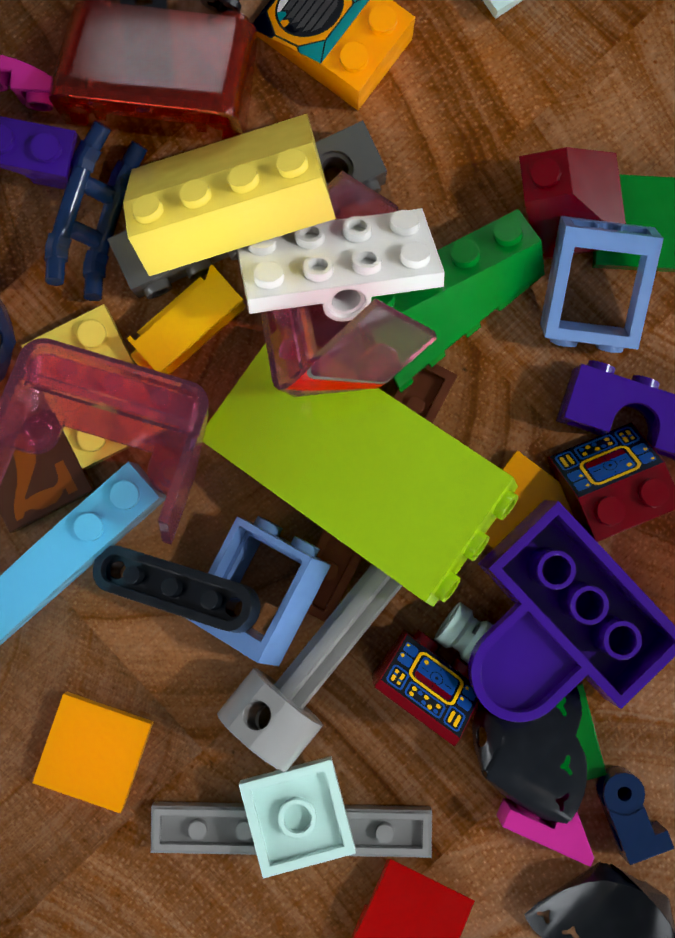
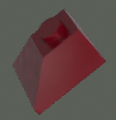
(570, 185)

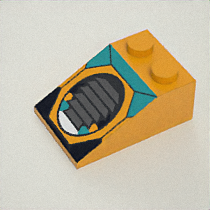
(338, 41)

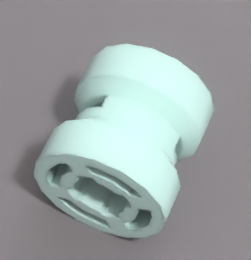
(461, 631)

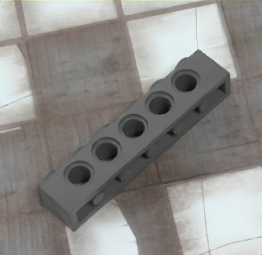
(347, 150)

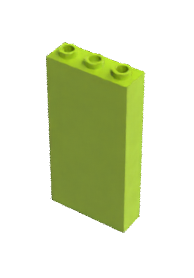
(367, 475)

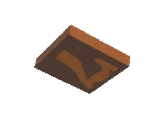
(41, 484)

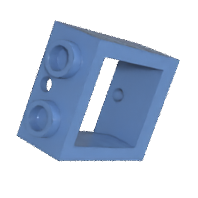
(608, 237)
(232, 564)

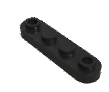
(176, 589)

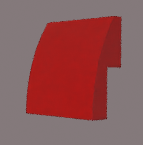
(412, 907)

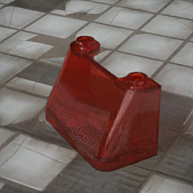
(155, 66)

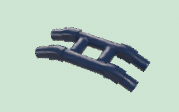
(111, 195)

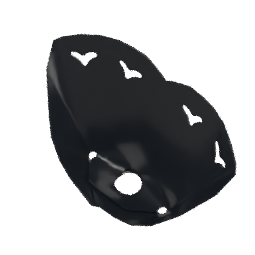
(527, 757)
(604, 905)

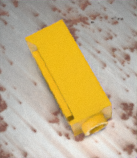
(187, 323)

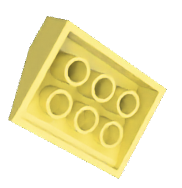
(226, 196)

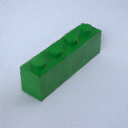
(480, 275)

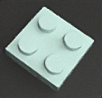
(297, 817)

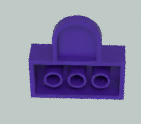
(569, 622)

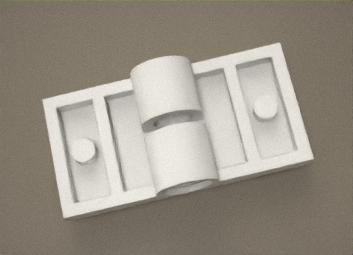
(342, 264)

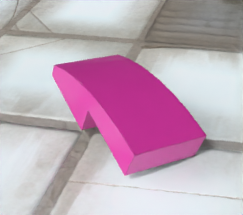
(26, 82)

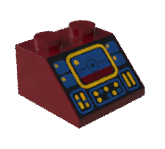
(614, 482)
(427, 685)

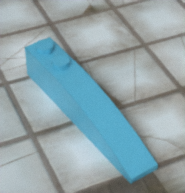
(74, 545)

